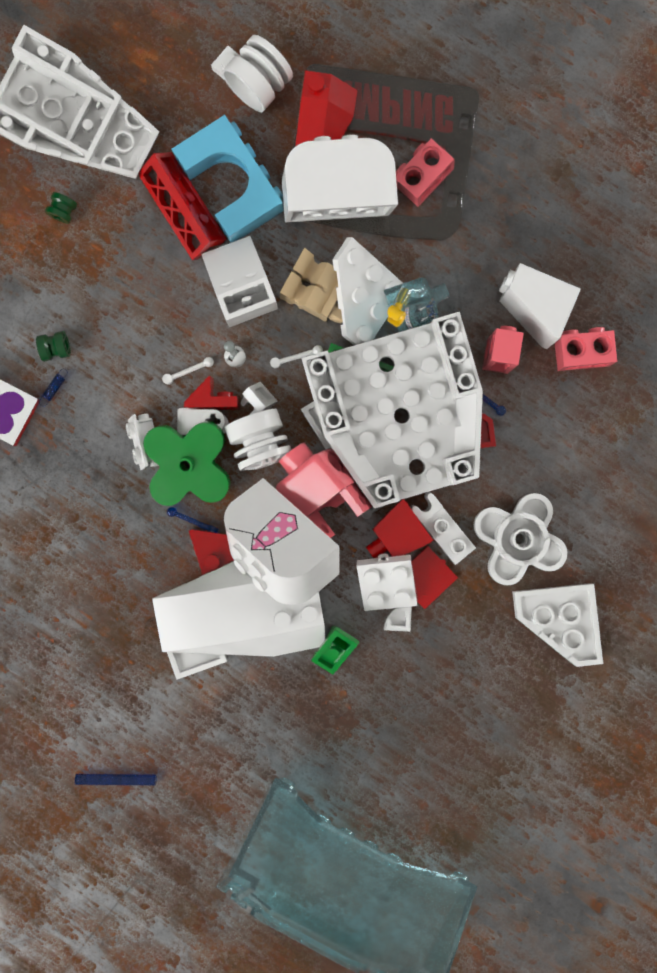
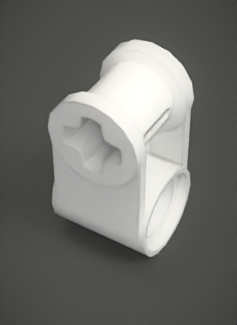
(189, 417)

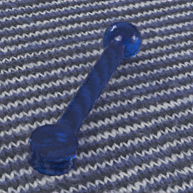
(500, 410)
(171, 512)

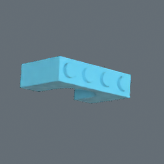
(222, 144)

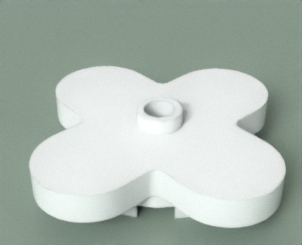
(538, 547)

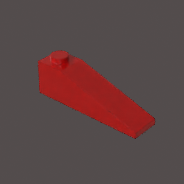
(325, 107)

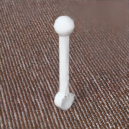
(276, 363)
(168, 379)

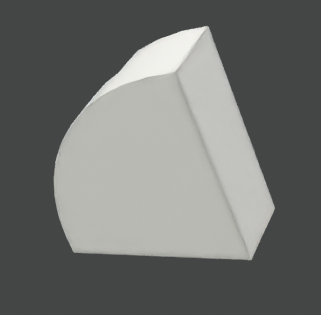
(399, 619)

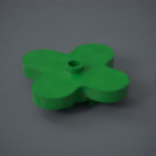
(198, 448)

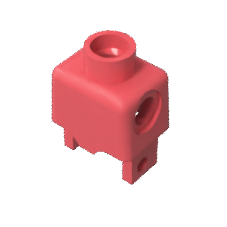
(318, 483)

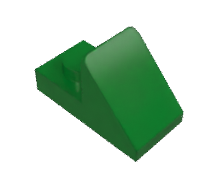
(334, 650)

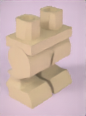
(321, 295)

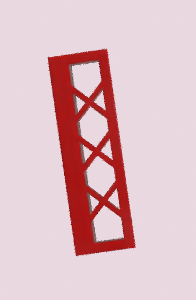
(184, 200)

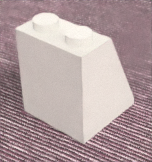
(538, 302)

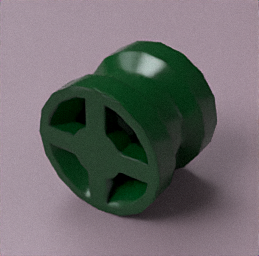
(61, 207)

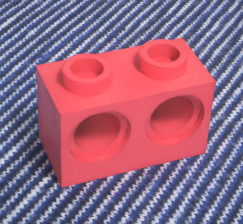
(429, 176)
(503, 350)
(586, 354)

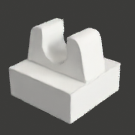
(258, 397)

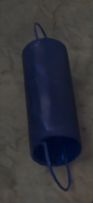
(53, 387)

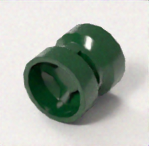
(53, 346)

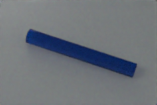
(116, 779)

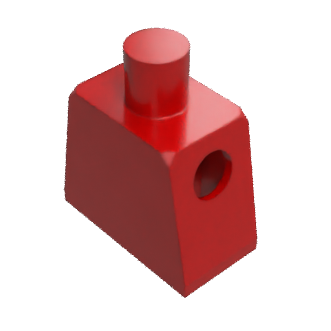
(398, 532)

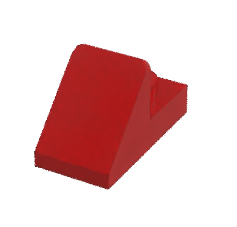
(204, 398)

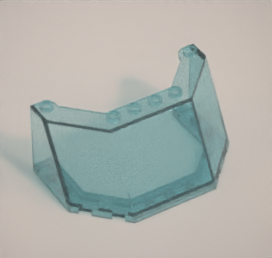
(344, 892)

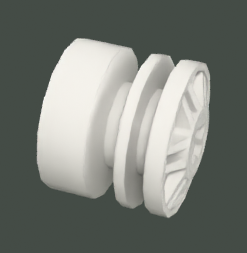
(257, 73)
(258, 439)

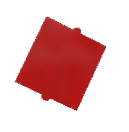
(430, 576)

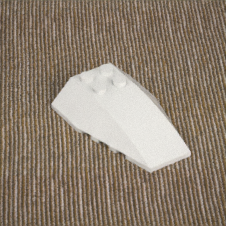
(68, 111)
(233, 617)

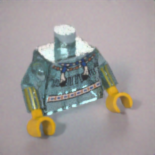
(414, 303)

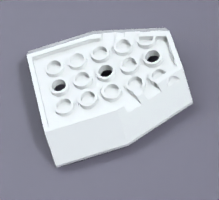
(431, 380)

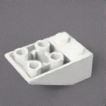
(239, 281)

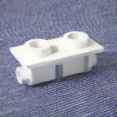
(137, 430)

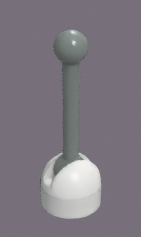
(232, 353)

